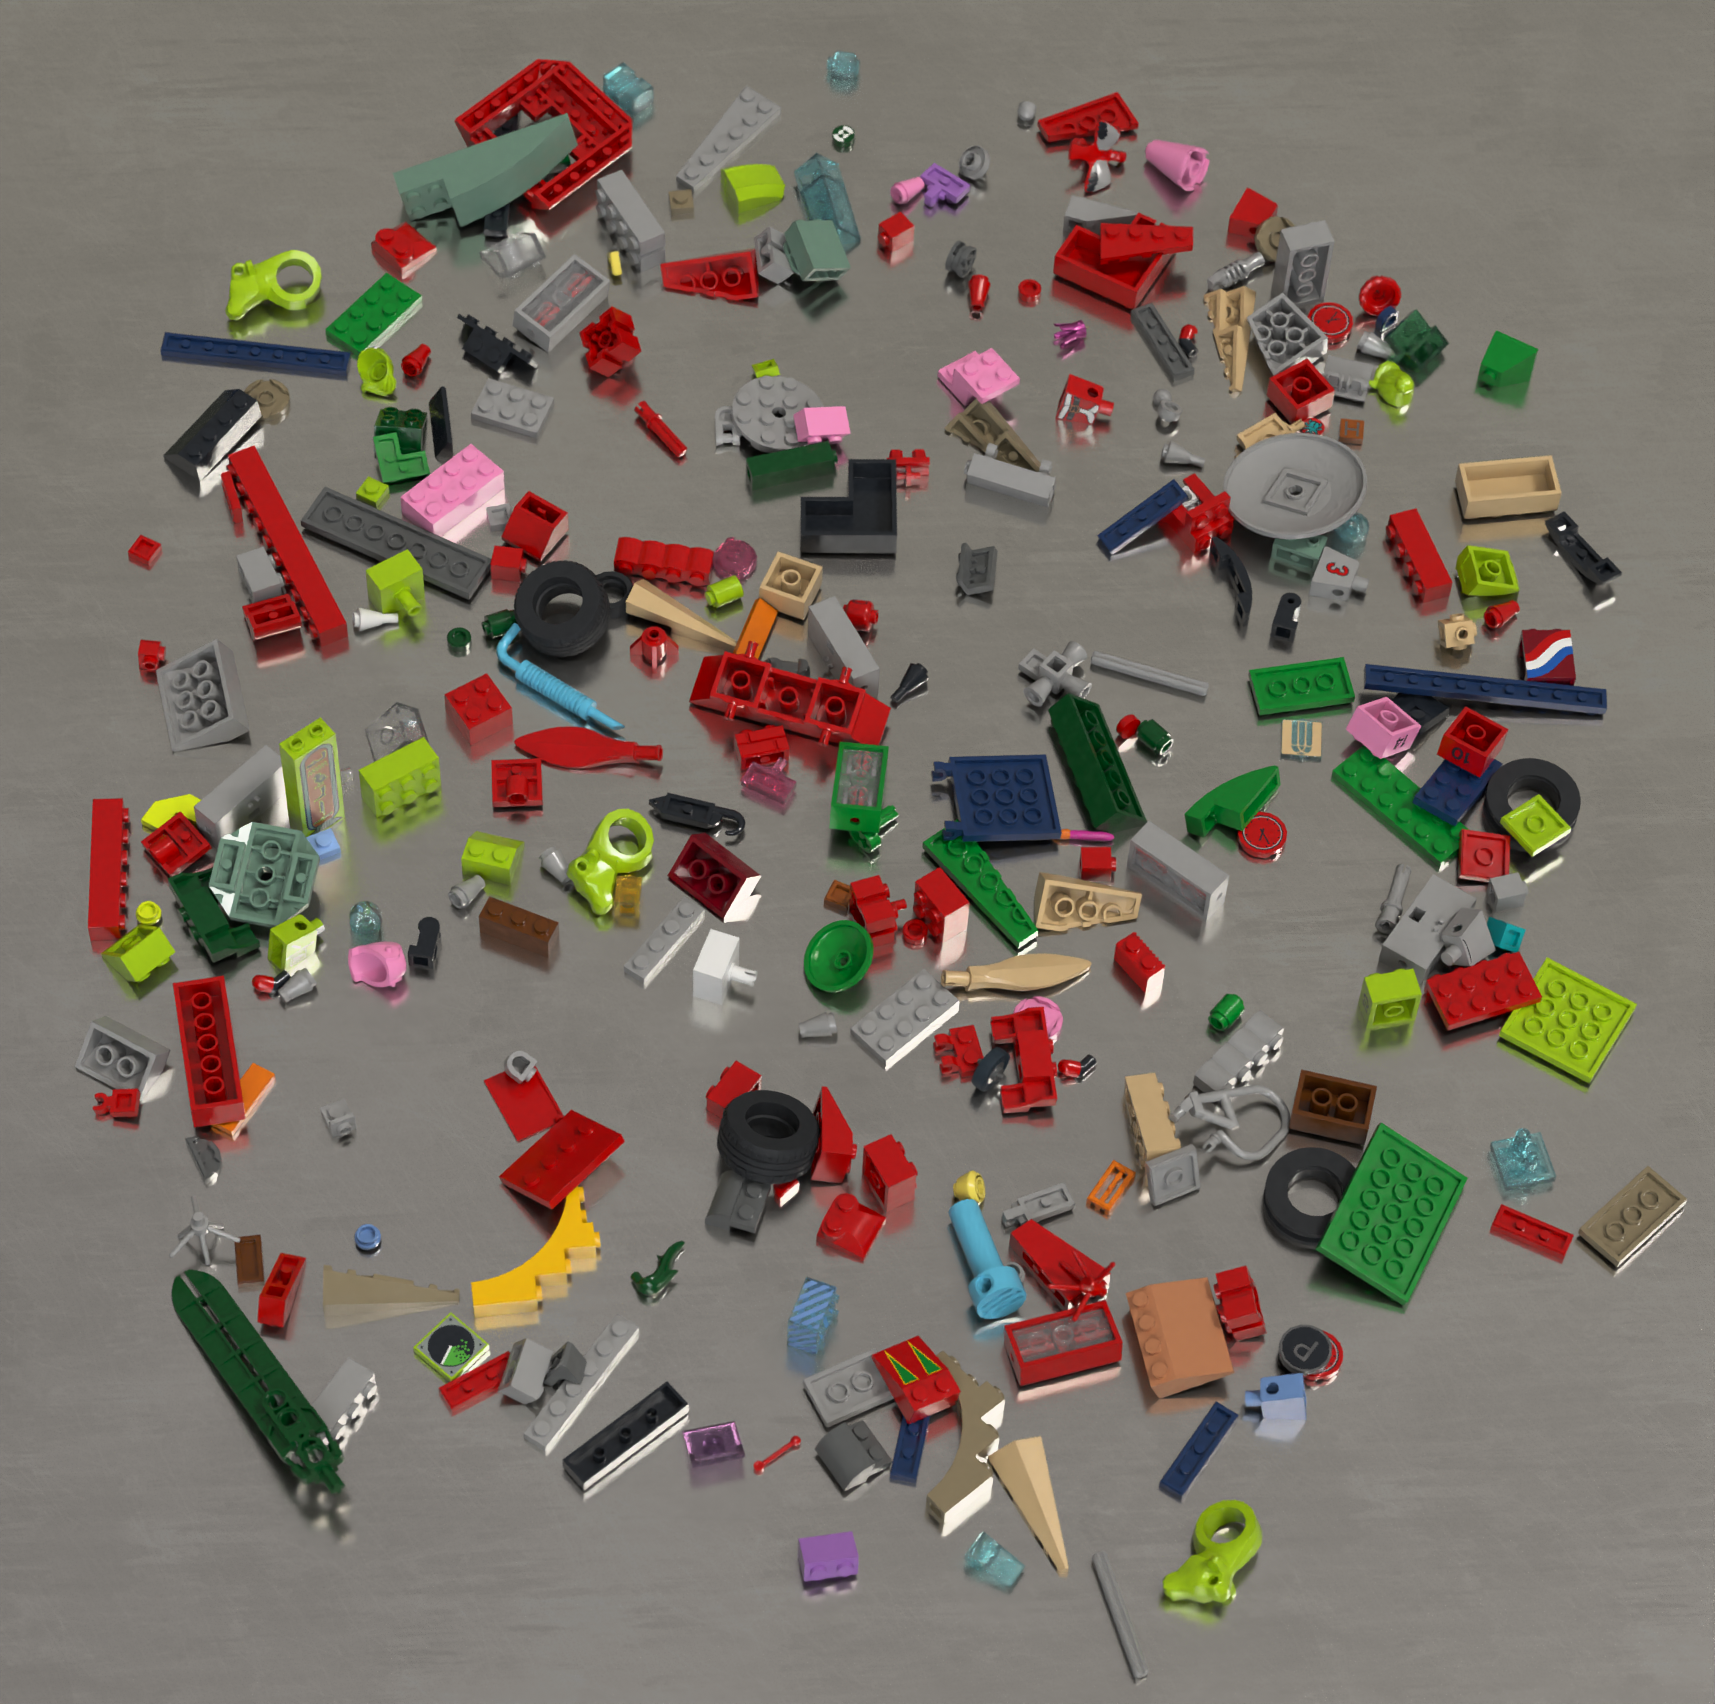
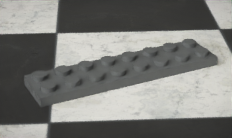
(386, 536)

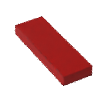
(1532, 1231)
(474, 1383)

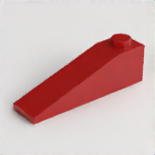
(721, 275)

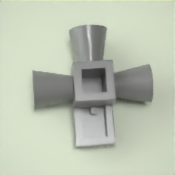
(1054, 673)

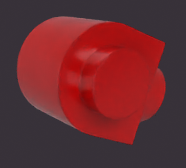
(150, 654)

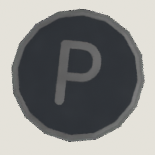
(1305, 1350)

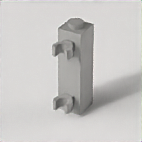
(1011, 479)

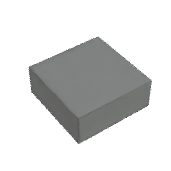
(498, 516)

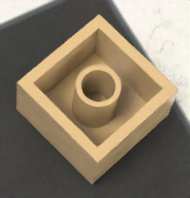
(791, 585)

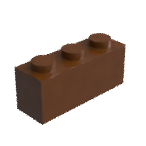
(519, 927)

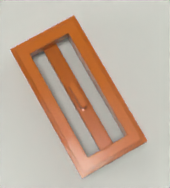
(1100, 1203)

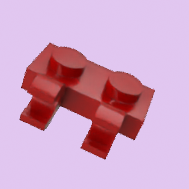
(965, 1048)

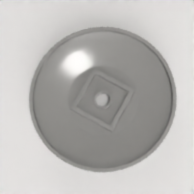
(1316, 466)

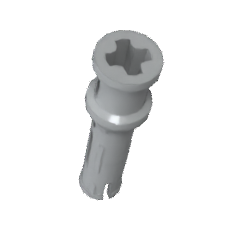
(1392, 907)

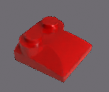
(402, 246)
(850, 1226)

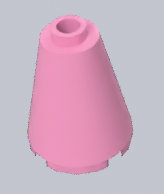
(1179, 162)

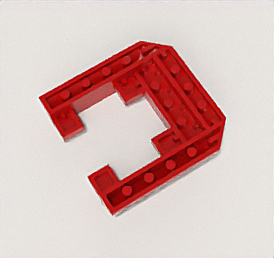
(556, 89)

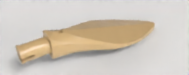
(1018, 973)

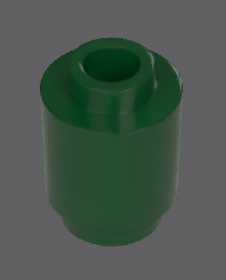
(498, 623)
(1154, 736)

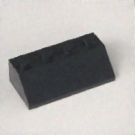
(214, 433)

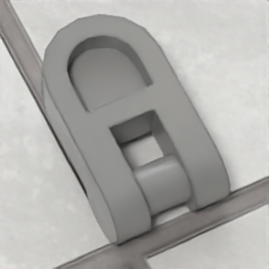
(724, 422)

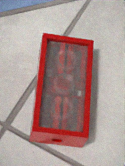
(1058, 1346)

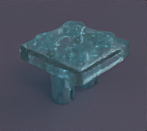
(1522, 1160)

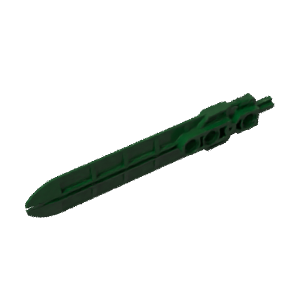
(307, 1426)

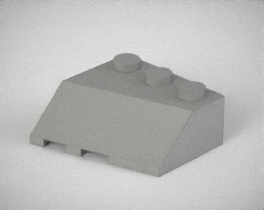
(1286, 334)

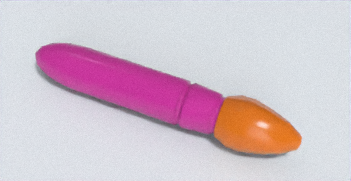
(1086, 835)

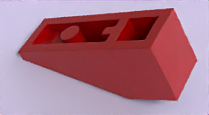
(280, 1290)

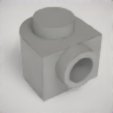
(520, 1066)

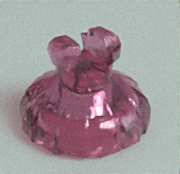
(735, 558)

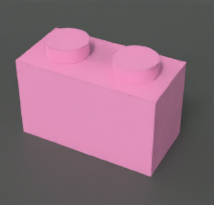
(821, 424)

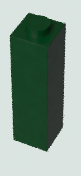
(790, 465)

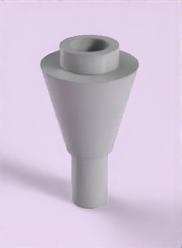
(1176, 454)

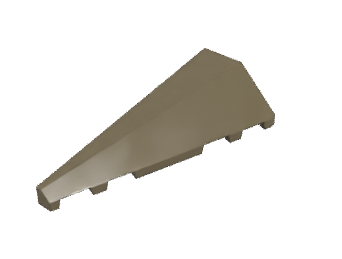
(984, 425)
(365, 1294)

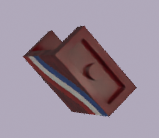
(1548, 656)

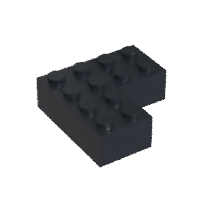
(857, 522)

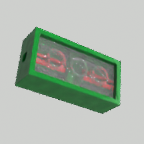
(859, 787)

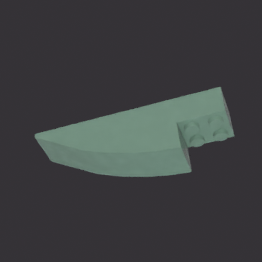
(487, 173)

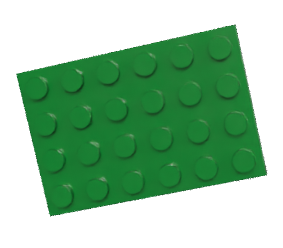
(1391, 1214)

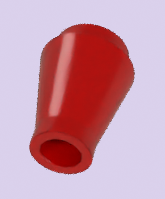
(978, 291)
(414, 362)
(1499, 614)

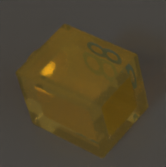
(628, 895)

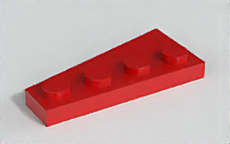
(1082, 119)
(1133, 240)

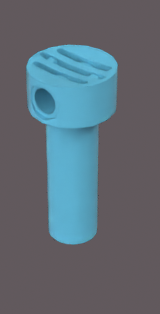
(995, 1287)

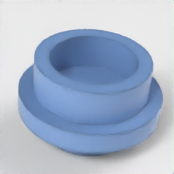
(367, 1237)

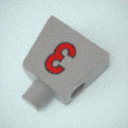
(1336, 576)

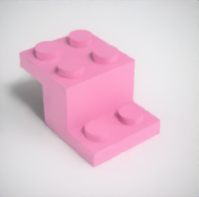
(978, 377)

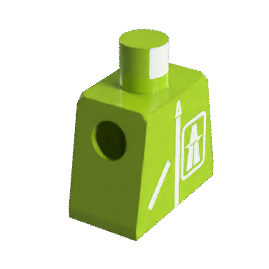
(293, 941)

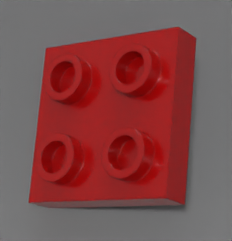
(516, 782)
(176, 844)

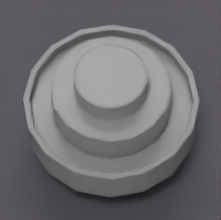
(974, 162)

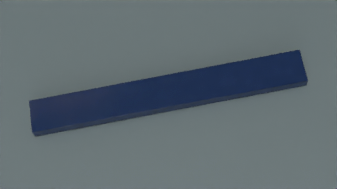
(255, 353)

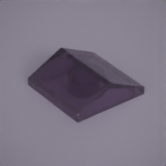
(713, 1444)

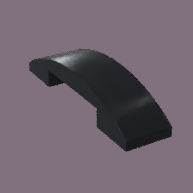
(1579, 552)
(1225, 558)

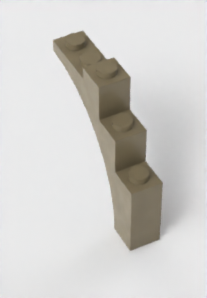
(968, 1475)

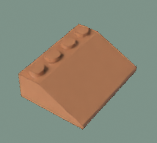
(1179, 1335)

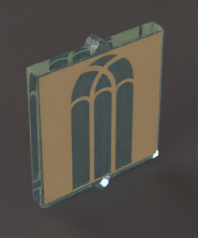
(1301, 739)

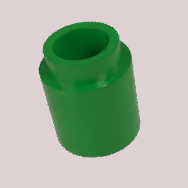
(1226, 1012)

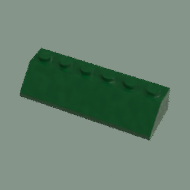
(1096, 764)

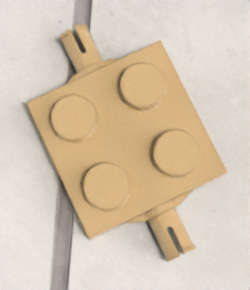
(1265, 429)

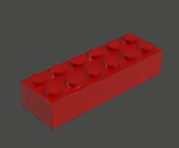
(208, 1051)

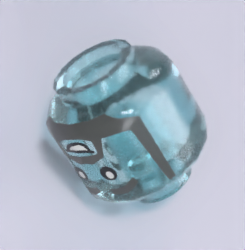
(365, 919)

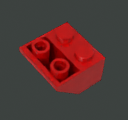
(535, 526)

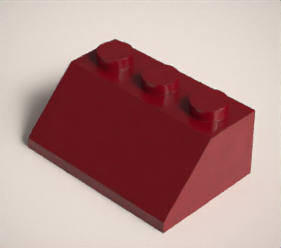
(713, 874)

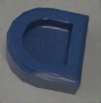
(1387, 318)

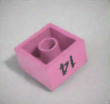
(1383, 727)

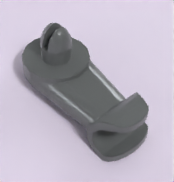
(800, 667)

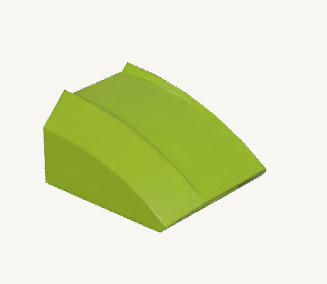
(752, 185)
(1486, 572)

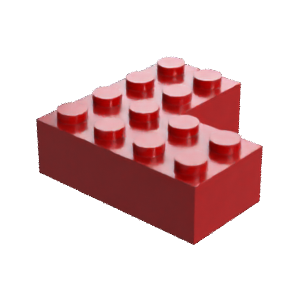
(1119, 281)

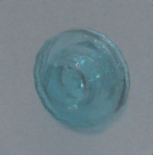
(1353, 530)

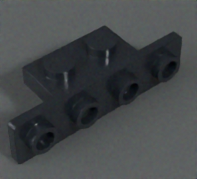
(489, 349)

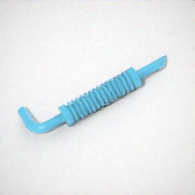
(551, 686)

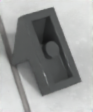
(566, 1364)

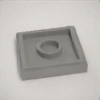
(1173, 1175)

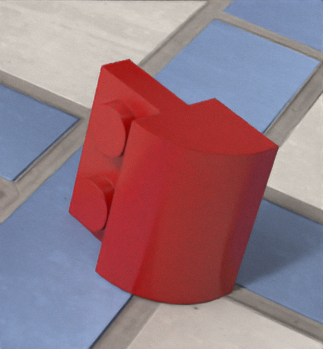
(272, 617)

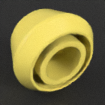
(970, 1187)

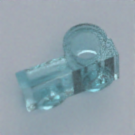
(991, 1557)

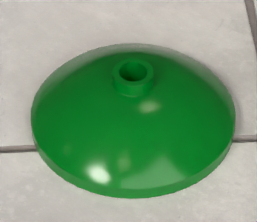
(830, 951)

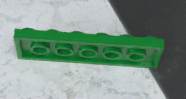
(1391, 797)

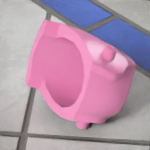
(377, 963)

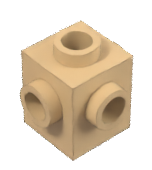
(1457, 631)

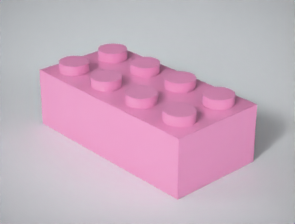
(453, 491)

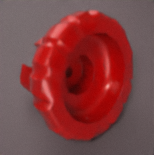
(1374, 301)

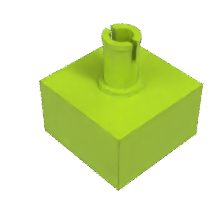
(396, 584)

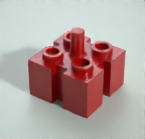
(610, 341)
(873, 909)
(1239, 1303)

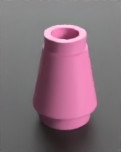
(906, 190)

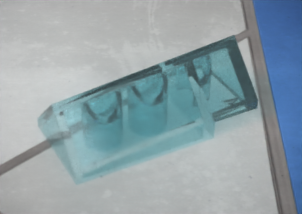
(825, 196)

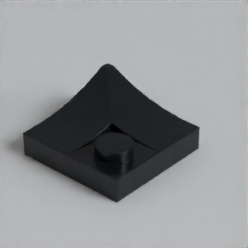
(1422, 709)

